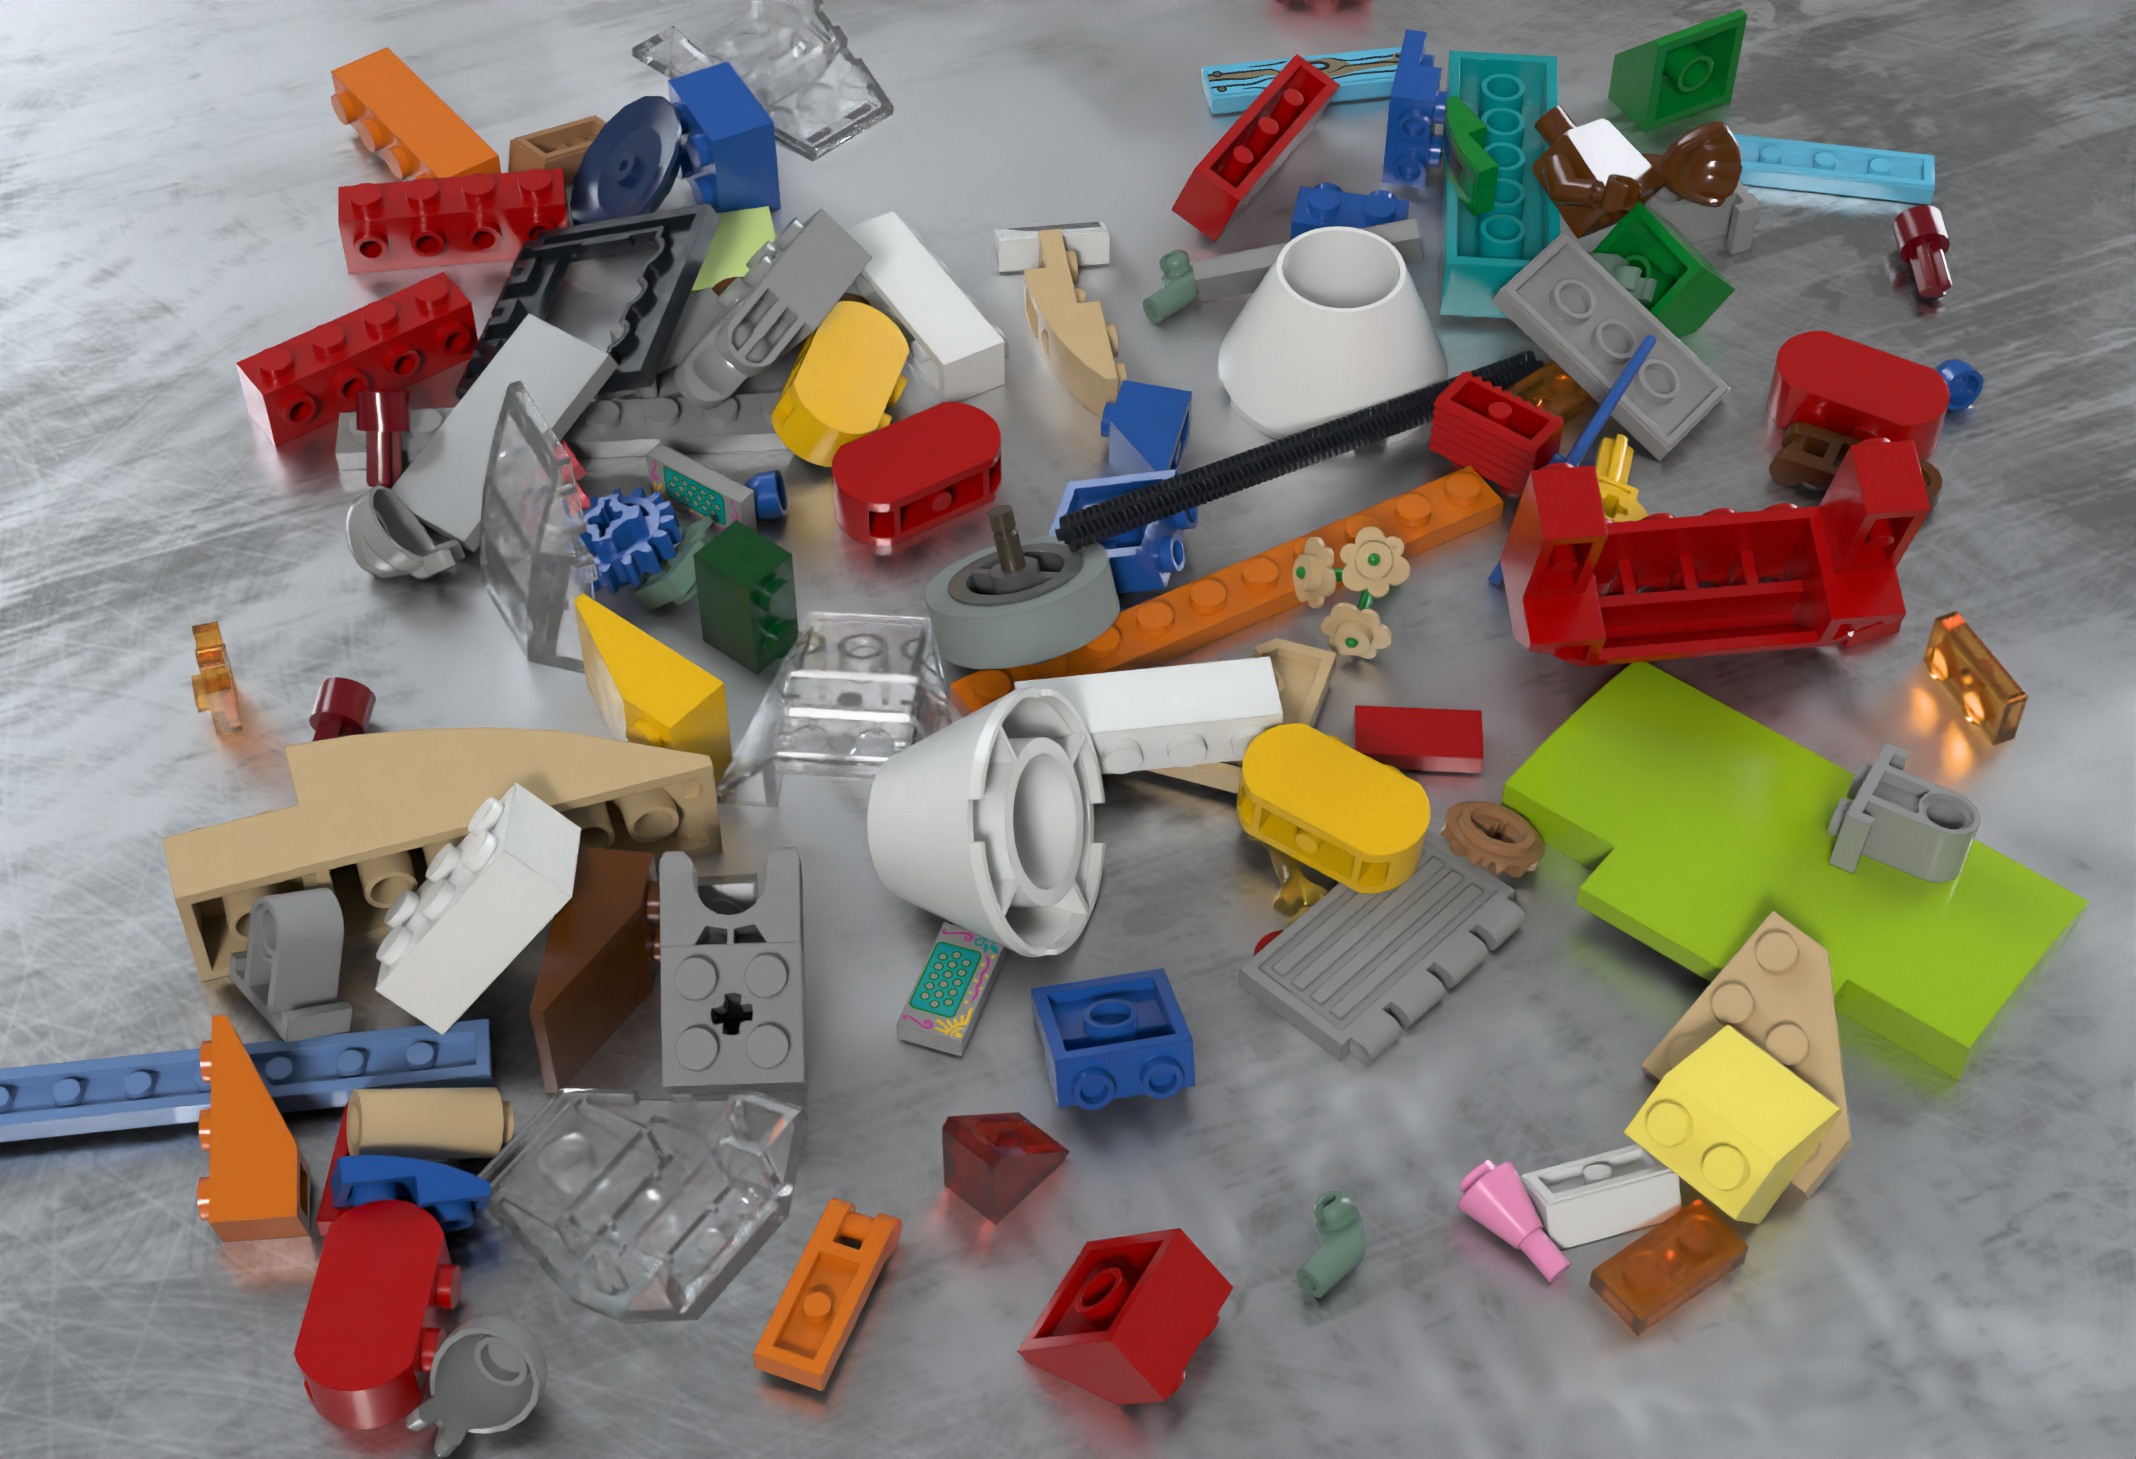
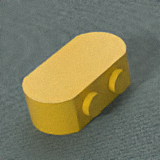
(841, 382)
(1332, 808)

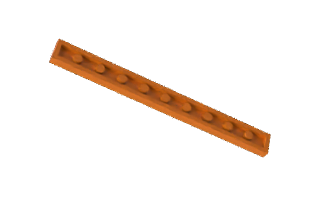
(1247, 590)

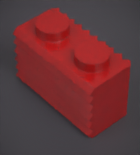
(1493, 432)

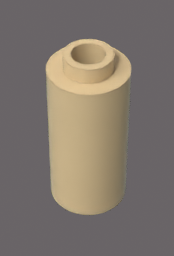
(429, 1122)

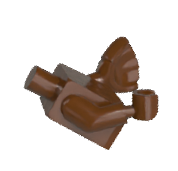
(1601, 176)

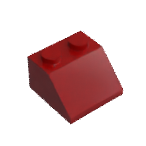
(1129, 1316)

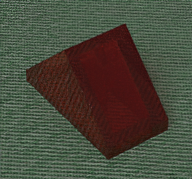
(997, 1160)

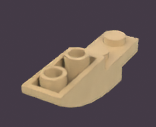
(1069, 329)

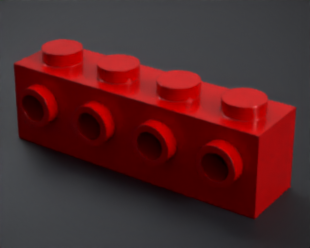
(448, 219)
(374, 347)

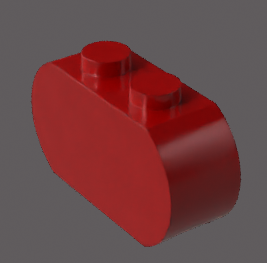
(1857, 391)
(917, 473)
(376, 1314)

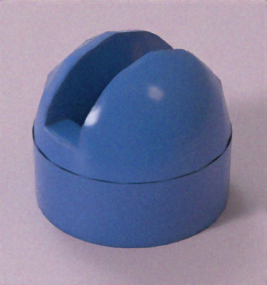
(1963, 383)
(769, 495)

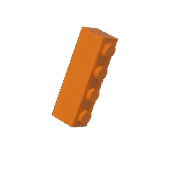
(407, 121)

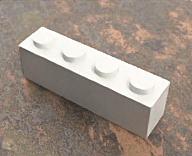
(945, 332)
(1172, 712)

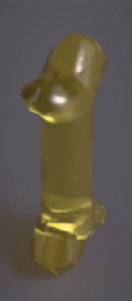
(1294, 888)

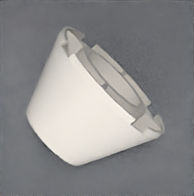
(1329, 335)
(996, 823)

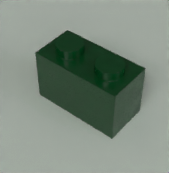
(746, 597)

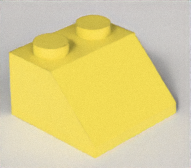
(1733, 1124)

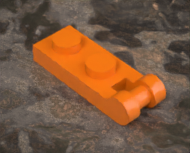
(826, 1294)

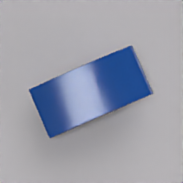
(442, 1190)

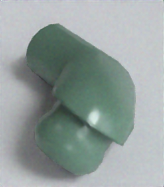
(1178, 287)
(1340, 1243)

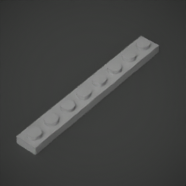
(613, 429)

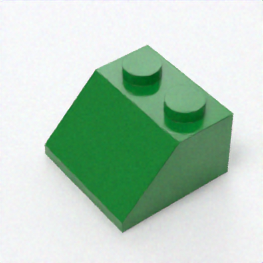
(1679, 72)
(1686, 281)

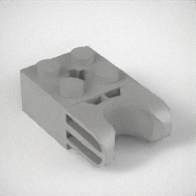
(771, 308)
(727, 962)

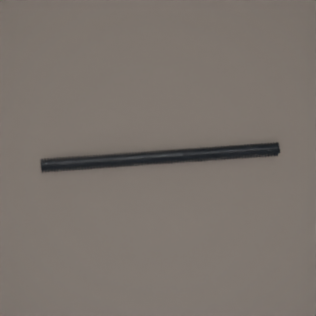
(1272, 459)

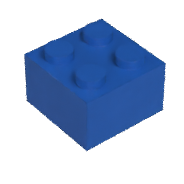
(725, 141)

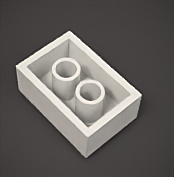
(477, 907)

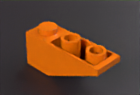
(256, 1168)

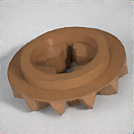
(1472, 831)

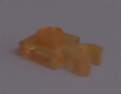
(215, 686)

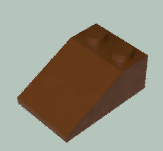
(596, 960)

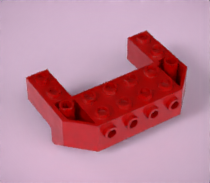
(1711, 579)

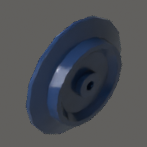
(629, 163)

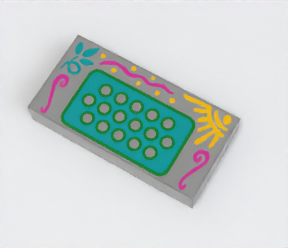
(699, 489)
(951, 990)

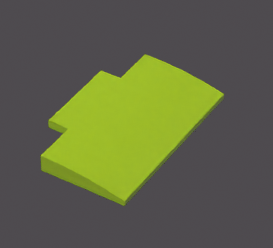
(1719, 821)

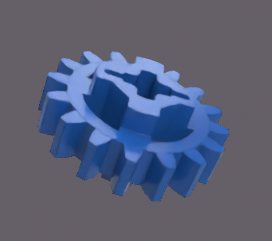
(629, 536)

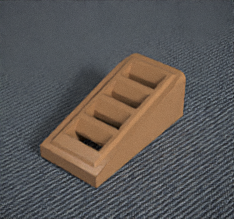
(555, 147)

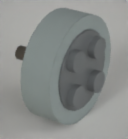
(1020, 599)

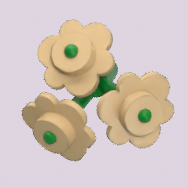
(1370, 568)

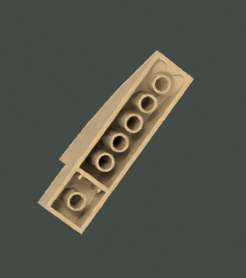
(390, 801)

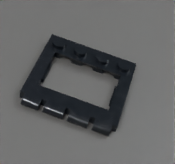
(647, 321)

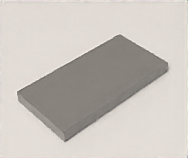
(1592, 333)
(450, 471)

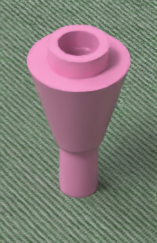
(1502, 1205)

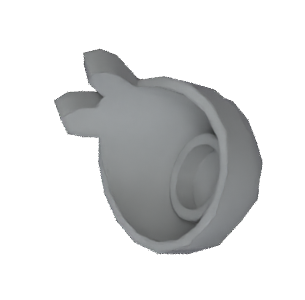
(391, 539)
(481, 1381)

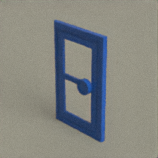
(1597, 420)

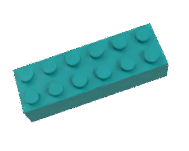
(1493, 247)

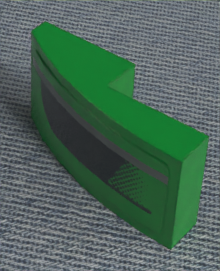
(1465, 161)

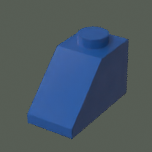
(1147, 428)

